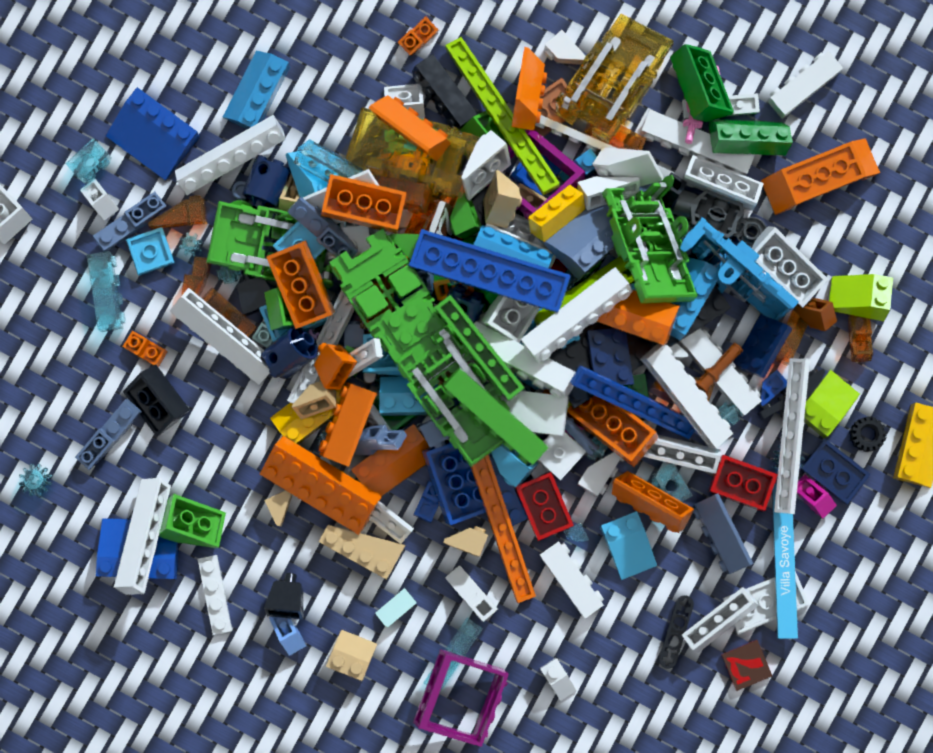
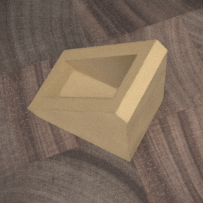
(278, 506)

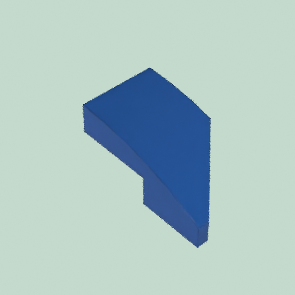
(772, 386)
(427, 505)

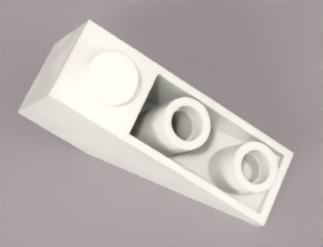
(596, 475)
(471, 593)

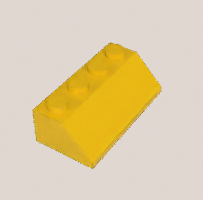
(298, 430)
(916, 449)

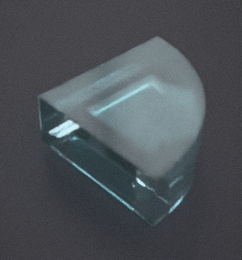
(576, 533)

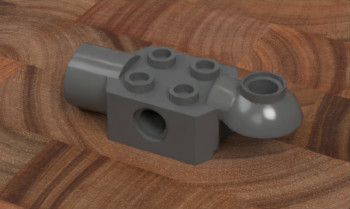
(720, 212)

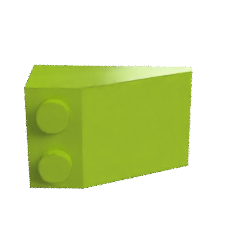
(862, 295)
(829, 404)

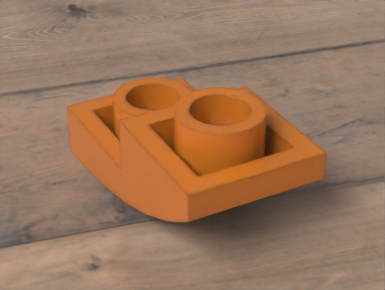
(418, 36)
(145, 348)

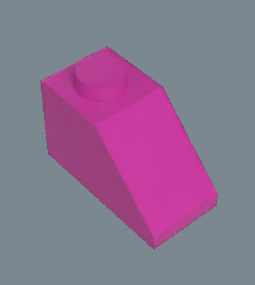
(815, 496)

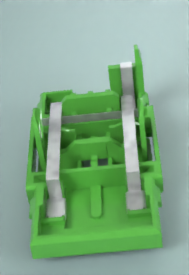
(240, 235)
(661, 271)
(422, 373)

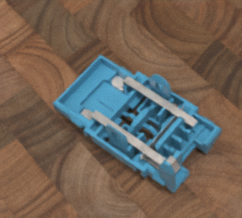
(758, 289)

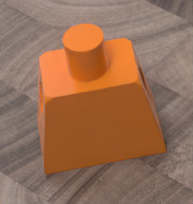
(333, 365)

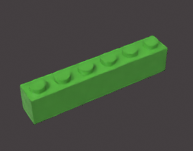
(479, 348)
(495, 415)

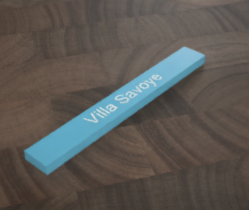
(784, 573)

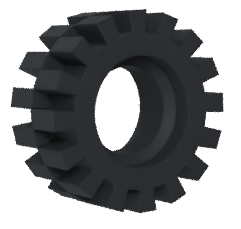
(879, 434)

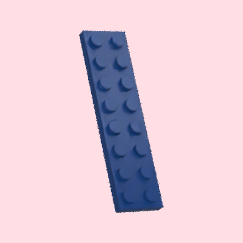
(490, 271)

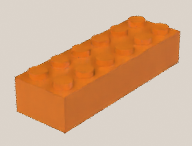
(614, 428)
(320, 485)

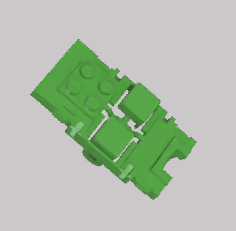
(407, 326)

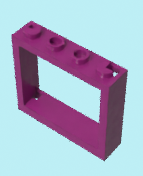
(557, 158)
(433, 689)

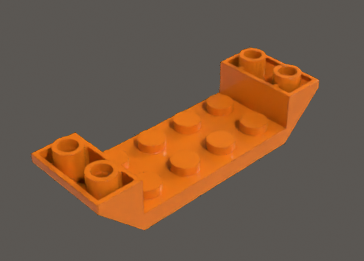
(819, 175)

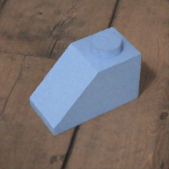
(288, 634)

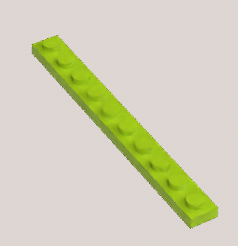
(502, 116)

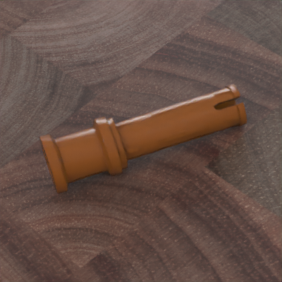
(712, 374)

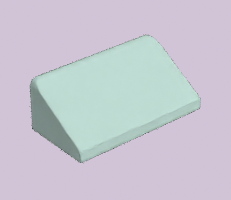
(395, 608)

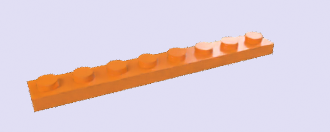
(503, 530)

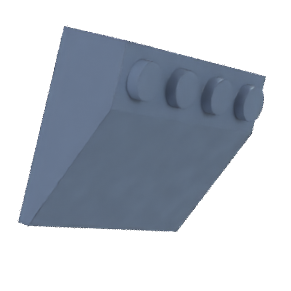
(583, 241)

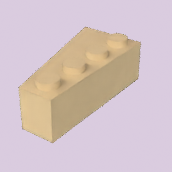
(368, 551)

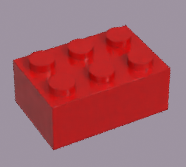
(742, 483)
(544, 506)

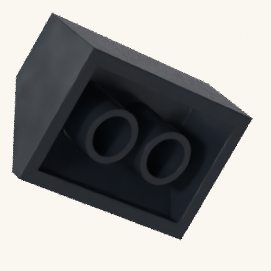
(156, 399)

